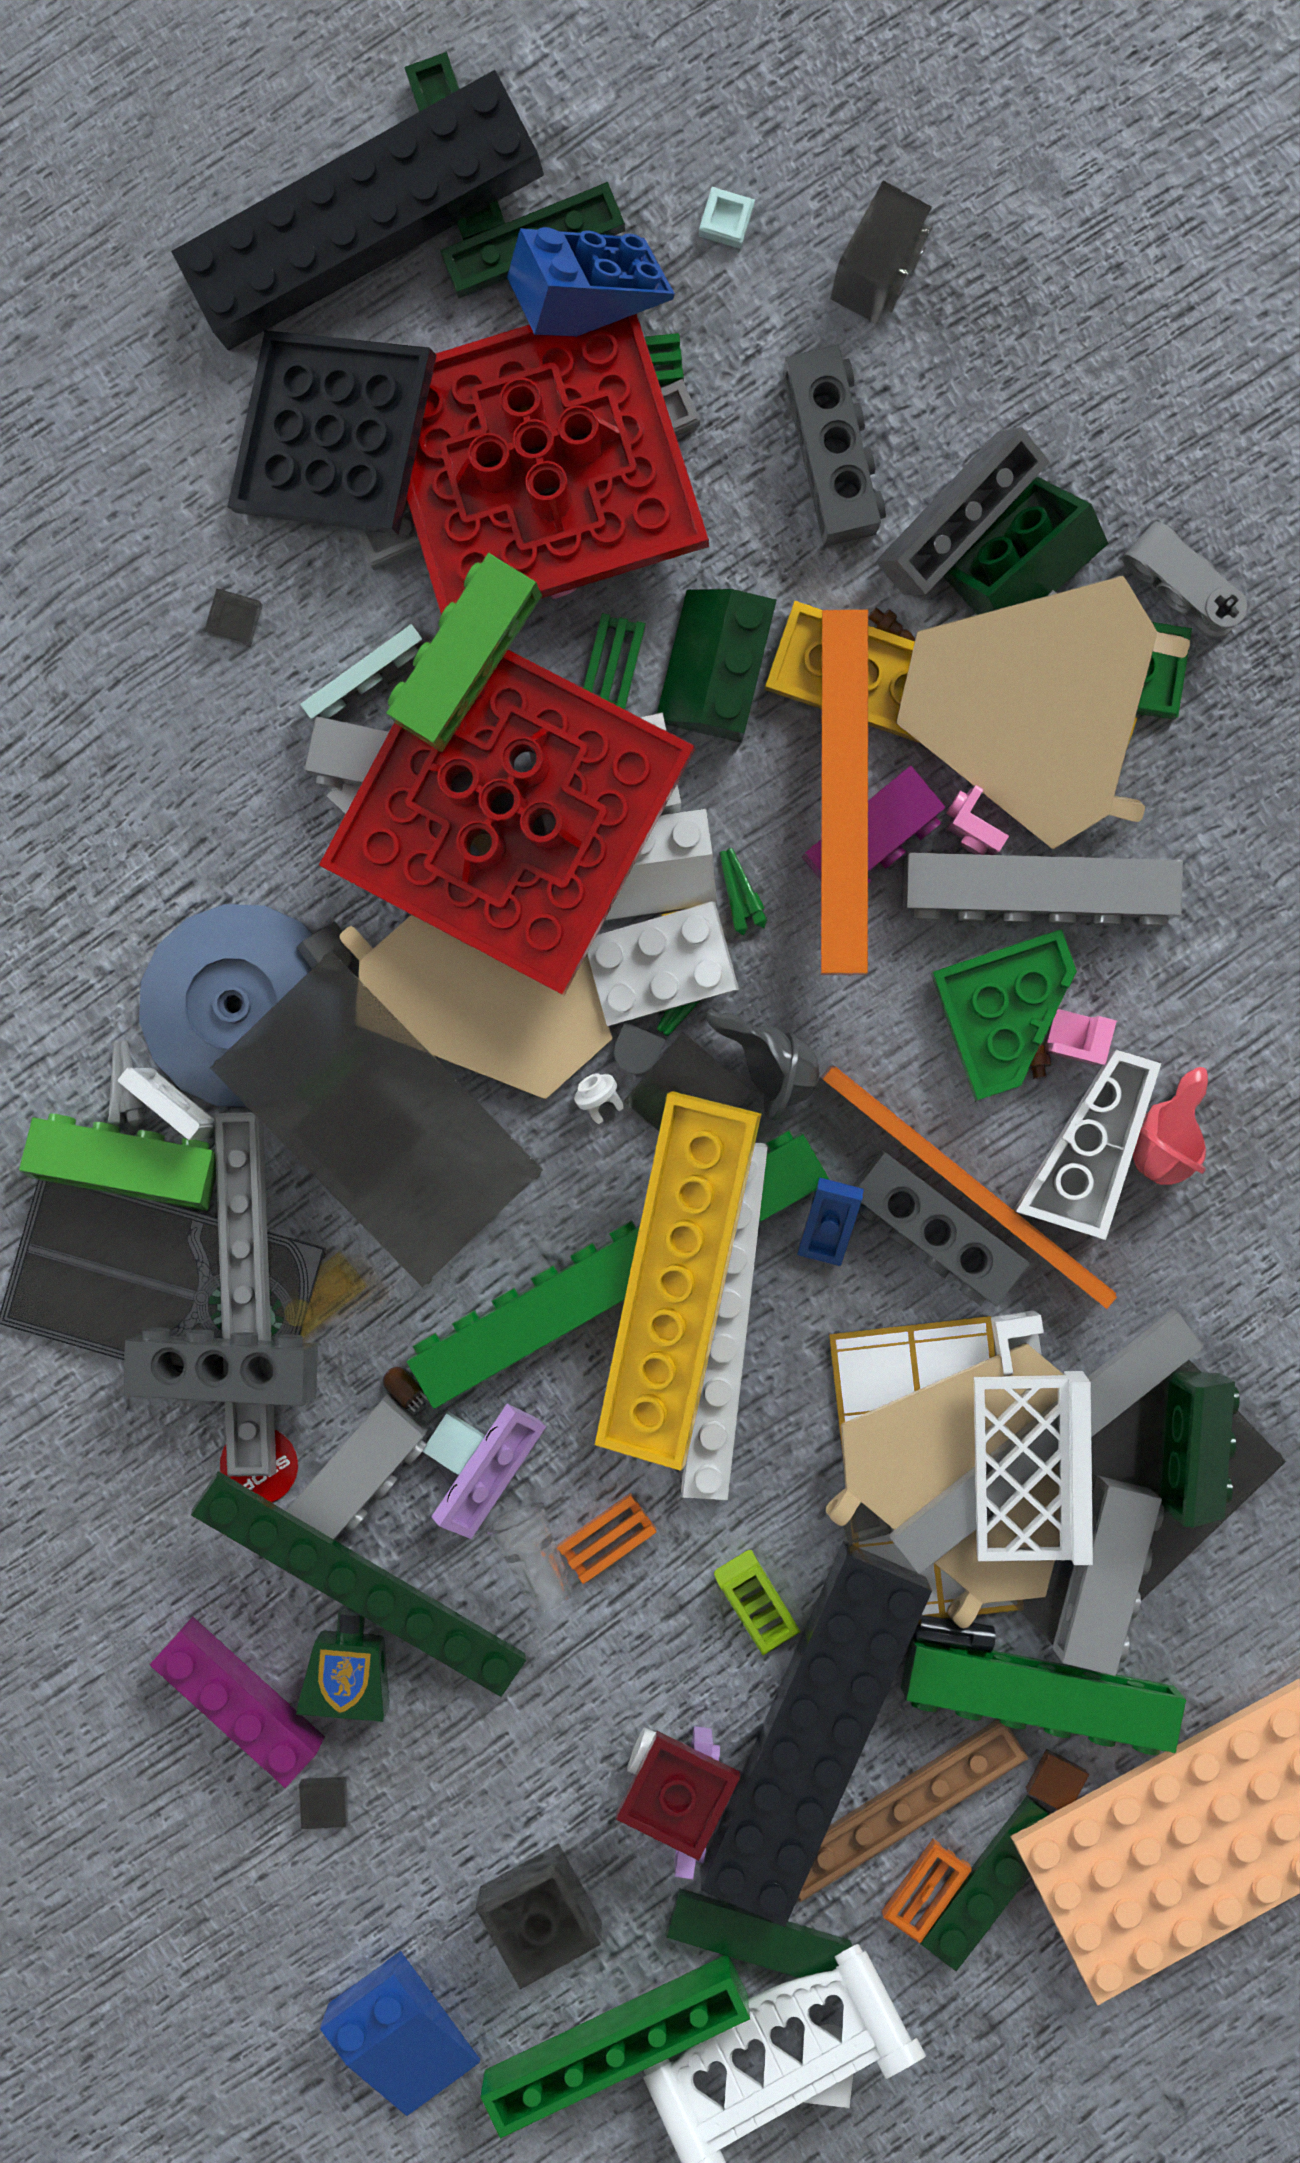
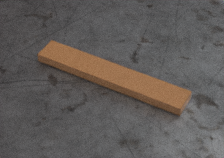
(913, 1803)

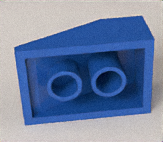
(397, 2036)

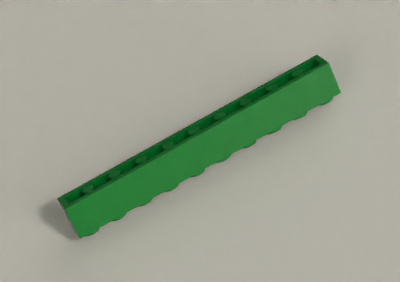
(577, 1292)

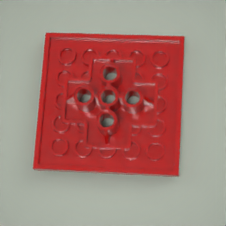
(619, 489)
(531, 895)

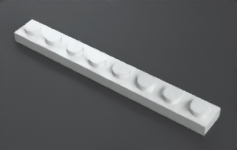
(714, 1429)

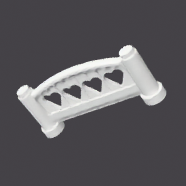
(869, 2034)

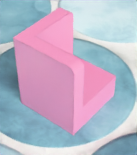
(1080, 1037)

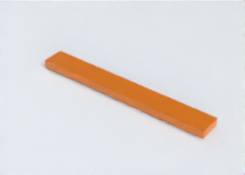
(844, 793)
(969, 1186)

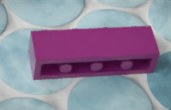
(238, 1702)

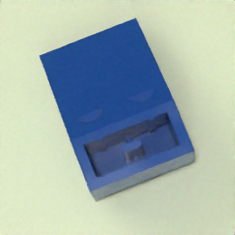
(583, 279)

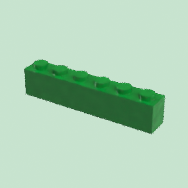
(1044, 1695)
(614, 2045)

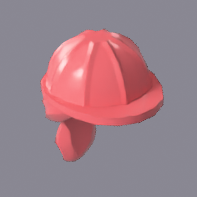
(1170, 1138)

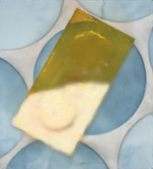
(334, 1287)

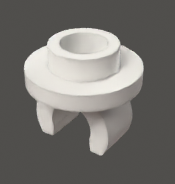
(595, 1091)

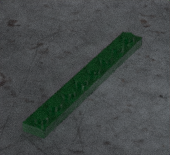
(358, 1583)

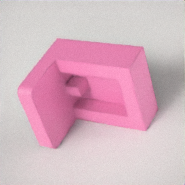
(976, 834)

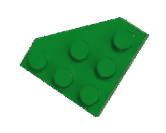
(1003, 1008)

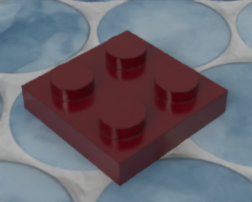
(678, 1795)

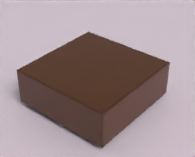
(1056, 1780)

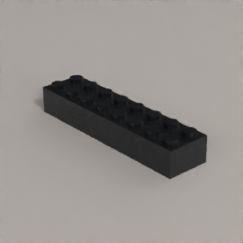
(359, 211)
(814, 1733)

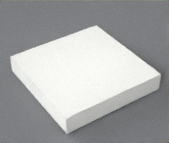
(168, 1102)

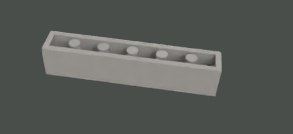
(1042, 886)

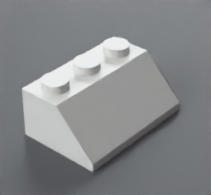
(671, 870)

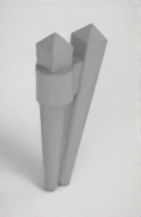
(121, 1099)

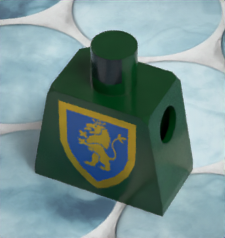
(346, 1673)

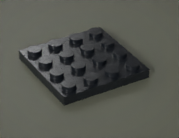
(332, 431)

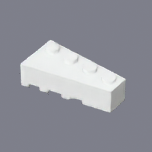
(1092, 1155)

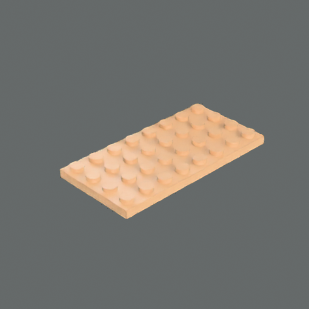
(1175, 1847)

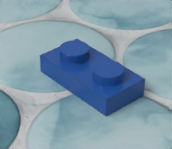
(830, 1221)

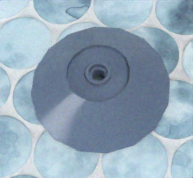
(194, 975)

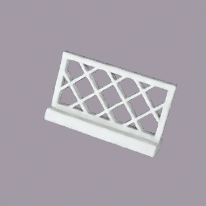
(1074, 1468)

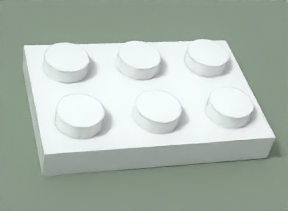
(661, 964)

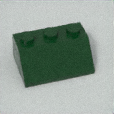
(1028, 549)
(716, 661)
(1197, 1446)

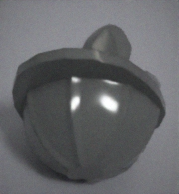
(777, 1062)

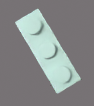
(363, 674)

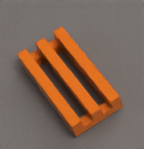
(576, 1560)
(912, 1880)

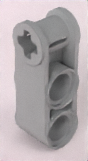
(1185, 580)

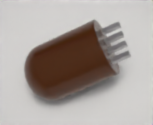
(403, 1387)

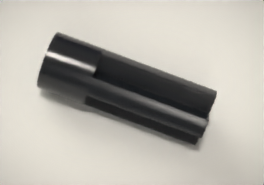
(947, 1633)

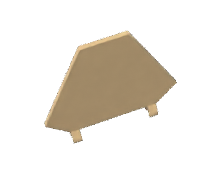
(1039, 702)
(481, 1009)
(924, 1444)

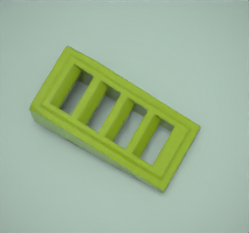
(741, 1577)

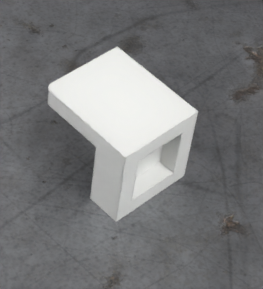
(1013, 1331)

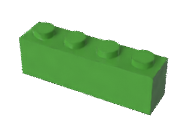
(463, 652)
(119, 1162)

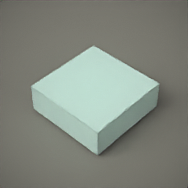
(726, 217)
(453, 1443)

